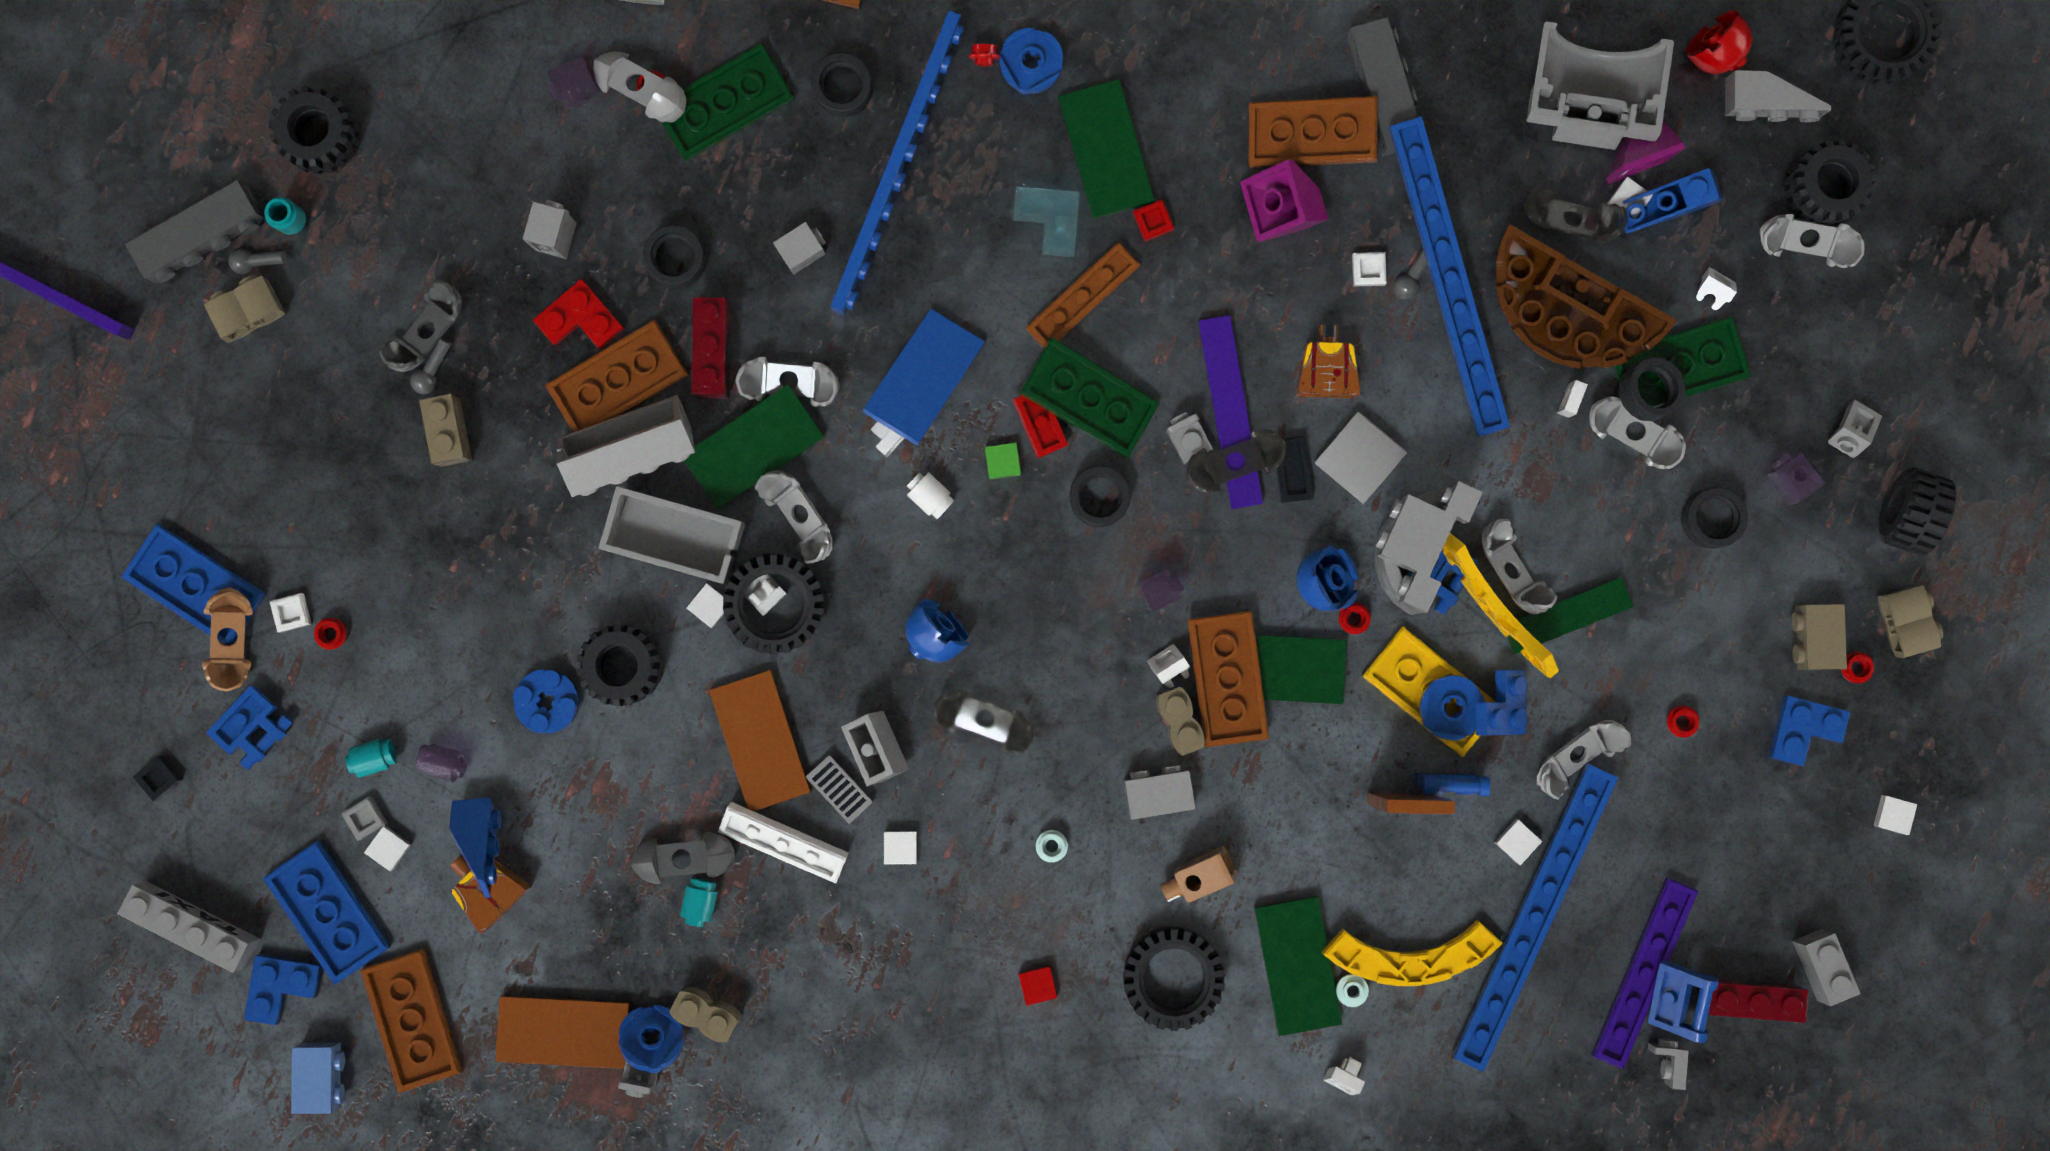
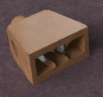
(1213, 869)

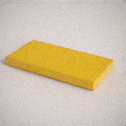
(1406, 670)

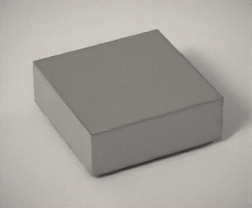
(364, 818)

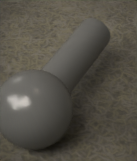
(243, 261)
(1407, 285)
(424, 380)

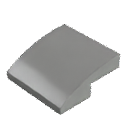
(1360, 457)

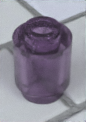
(441, 762)

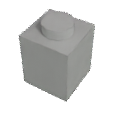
(800, 247)

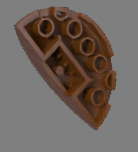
(1568, 309)

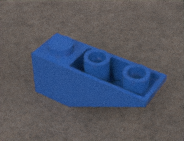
(1675, 200)
(474, 831)

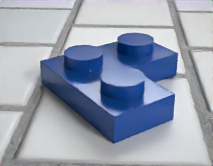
(1508, 713)
(1800, 721)
(274, 978)

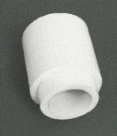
(929, 494)

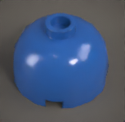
(1327, 579)
(934, 634)

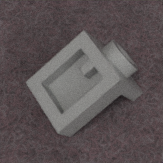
(1855, 429)
(1187, 436)
(1674, 1067)

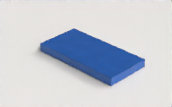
(923, 377)
(185, 579)
(326, 912)

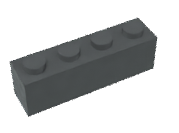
(1383, 75)
(195, 232)

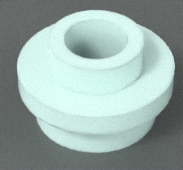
(1047, 855)
(1344, 983)

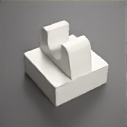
(1718, 285)
(889, 439)
(764, 594)
(1168, 665)
(1346, 1076)

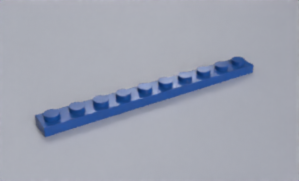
(903, 151)
(1449, 276)
(1534, 917)

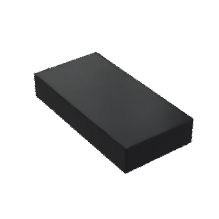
(1294, 472)

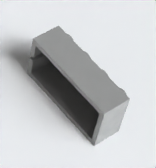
(625, 446)
(671, 535)

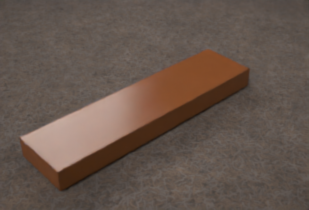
(1083, 295)

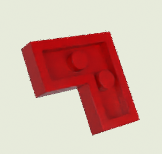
(578, 308)
(1040, 426)

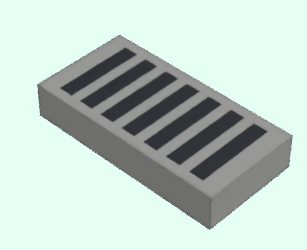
(839, 789)

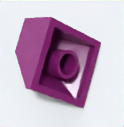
(1640, 155)
(1282, 201)

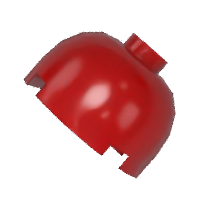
(1722, 46)

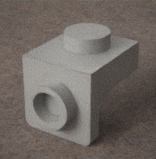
(637, 1082)

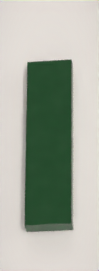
(1575, 613)

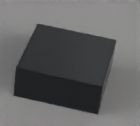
(157, 778)

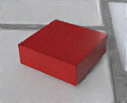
(1153, 220)
(1037, 985)

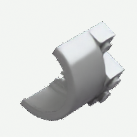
(1599, 94)
(1414, 539)

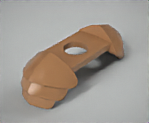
(227, 666)

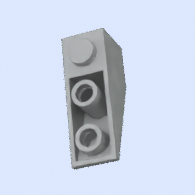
(1766, 95)

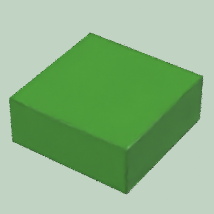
(1002, 461)

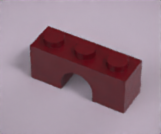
(709, 340)
(1763, 1001)

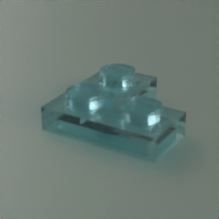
(1055, 209)

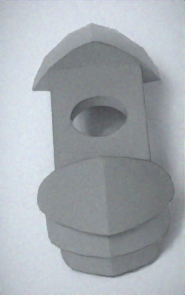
(660, 96)
(1838, 243)
(762, 377)
(1661, 445)
(786, 491)
(1497, 547)
(1603, 736)

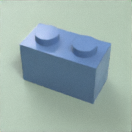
(317, 1078)

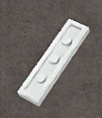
(783, 842)

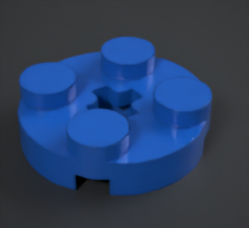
(1029, 79)
(538, 718)
(1437, 719)
(653, 1056)

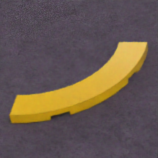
(1476, 585)
(1413, 967)

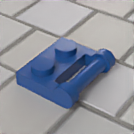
(1460, 783)
(1672, 1001)

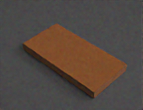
(1313, 131)
(617, 378)
(1228, 679)
(760, 741)
(1411, 803)
(411, 1020)
(560, 1031)

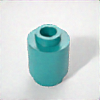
(285, 215)
(371, 757)
(699, 902)

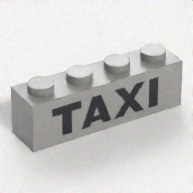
(189, 926)

